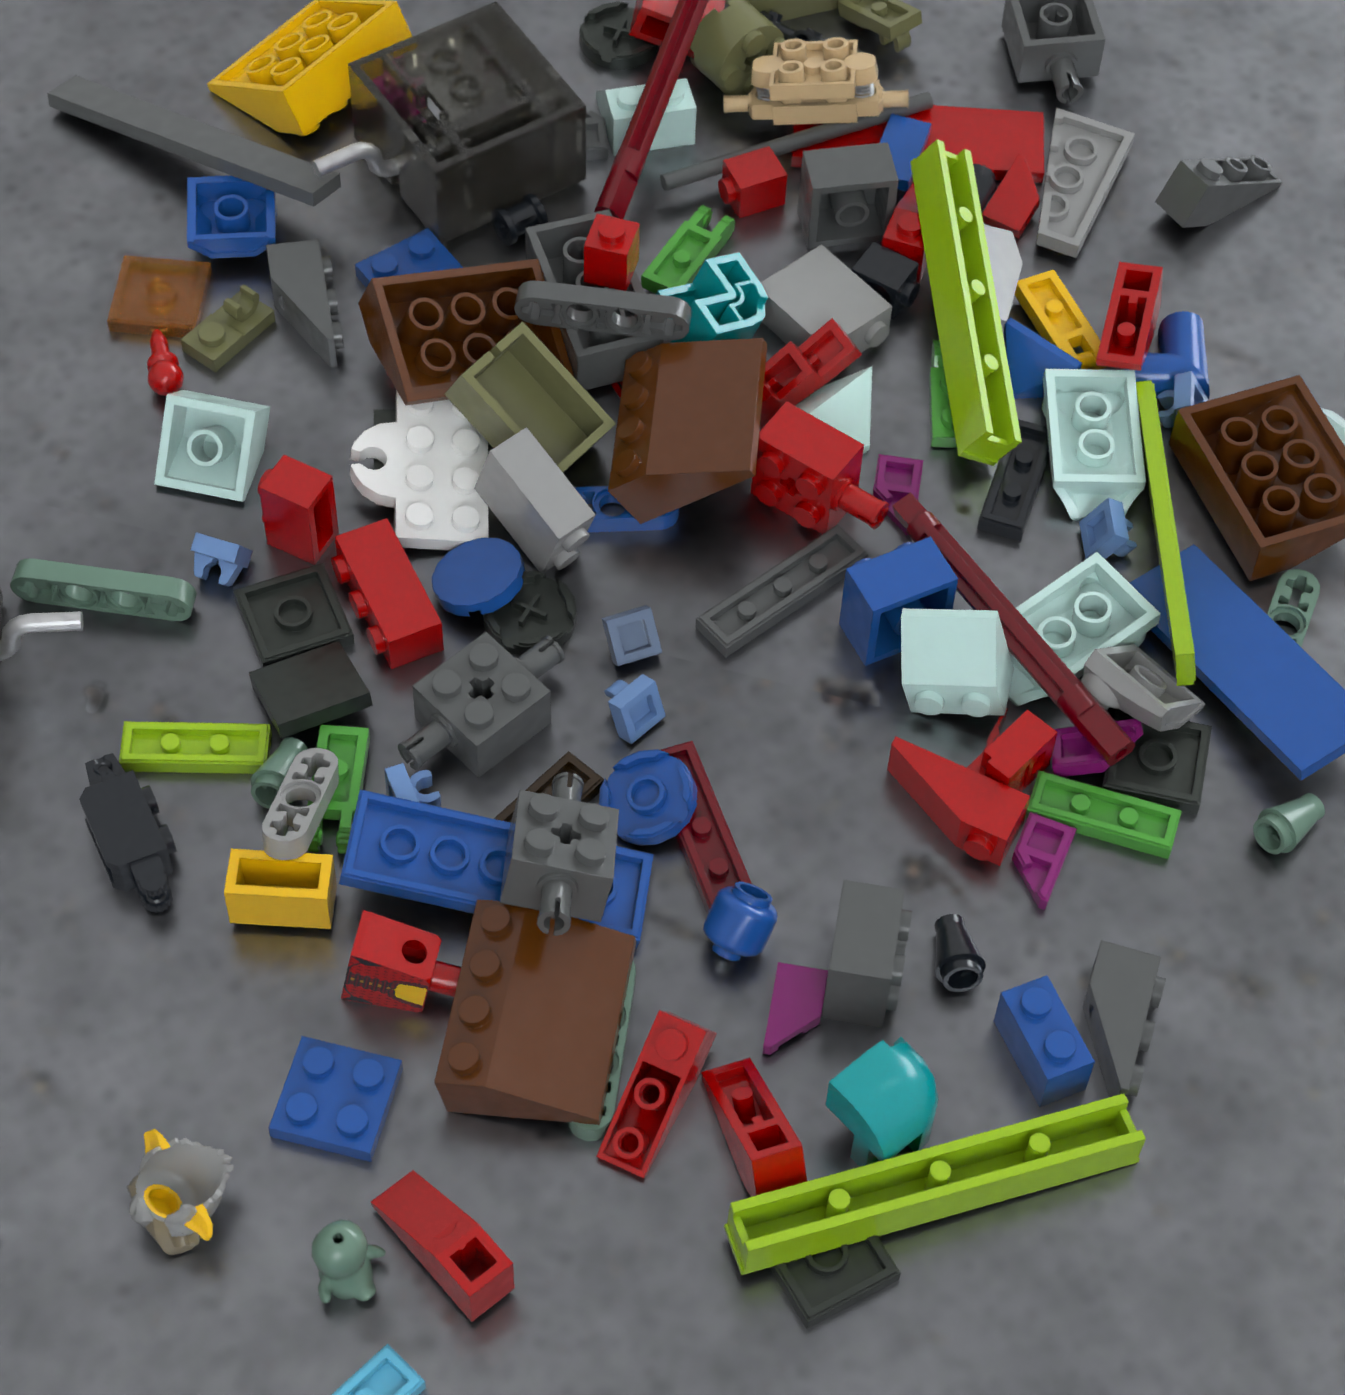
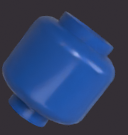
(740, 921)

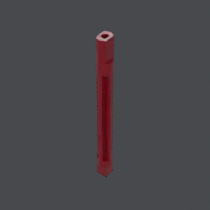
(650, 108)
(1021, 637)

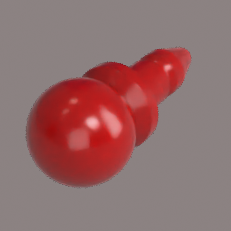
(163, 366)

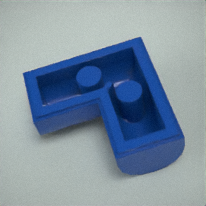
(1180, 350)

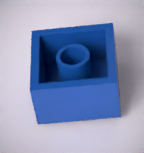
(882, 586)

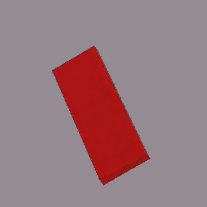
(990, 135)

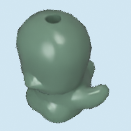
(344, 1262)

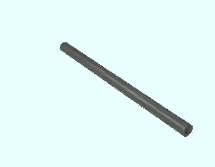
(792, 142)

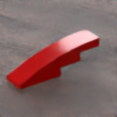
(804, 369)

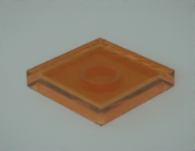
(159, 296)

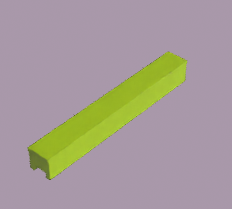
(965, 305)
(932, 1183)

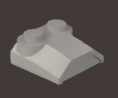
(1139, 686)

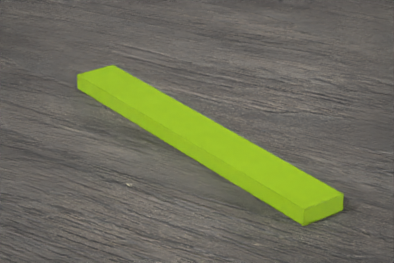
(1166, 536)

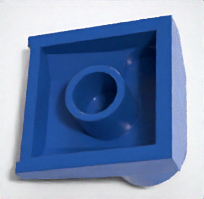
(229, 217)

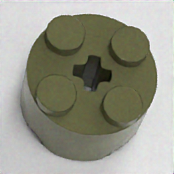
(730, 42)

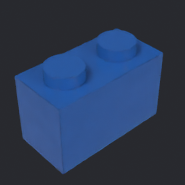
(1043, 1041)

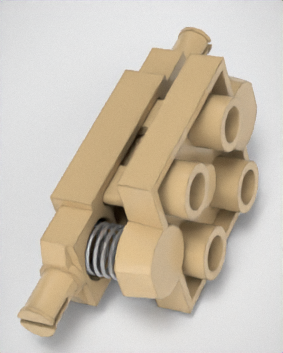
(815, 85)

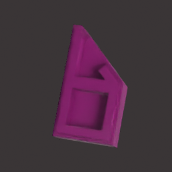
(896, 479)
(1076, 756)
(1041, 855)
(794, 1003)

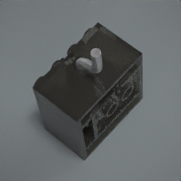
(500, 131)

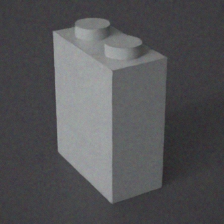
(820, 289)
(535, 501)

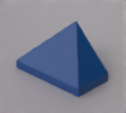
(1029, 357)

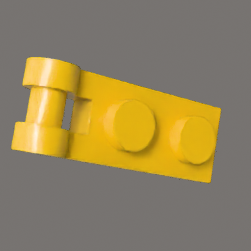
(1058, 316)

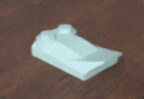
(1093, 437)
(1082, 613)

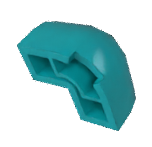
(723, 299)
(885, 1101)

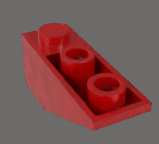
(656, 1092)
(447, 1244)

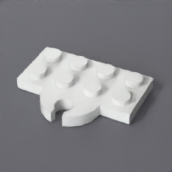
(427, 474)

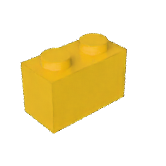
(280, 891)

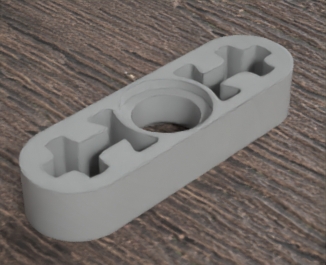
(303, 819)

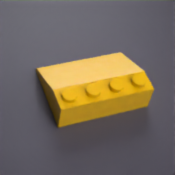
(303, 65)

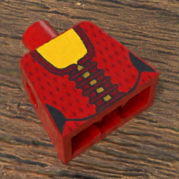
(396, 965)

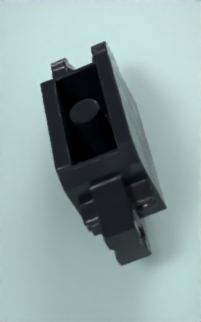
(126, 833)

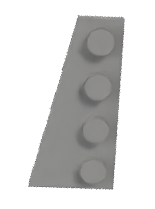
(1078, 178)

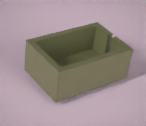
(533, 390)

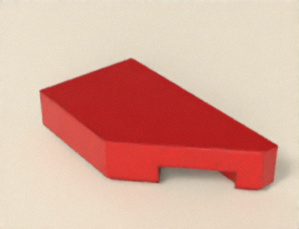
(1013, 200)

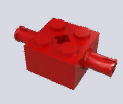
(812, 472)

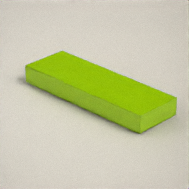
(194, 747)

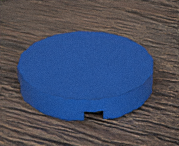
(478, 576)
(652, 796)

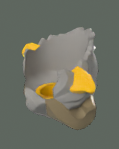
(178, 1190)

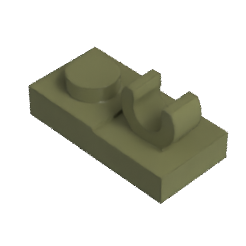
(886, 17)
(228, 329)

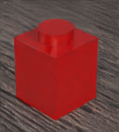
(753, 182)
(611, 252)

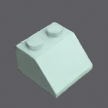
(675, 128)
(211, 444)
(955, 662)

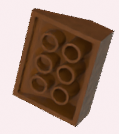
(444, 321)
(687, 423)
(1266, 473)
(534, 1017)

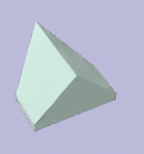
(844, 405)

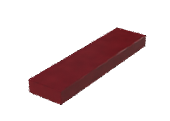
(707, 838)

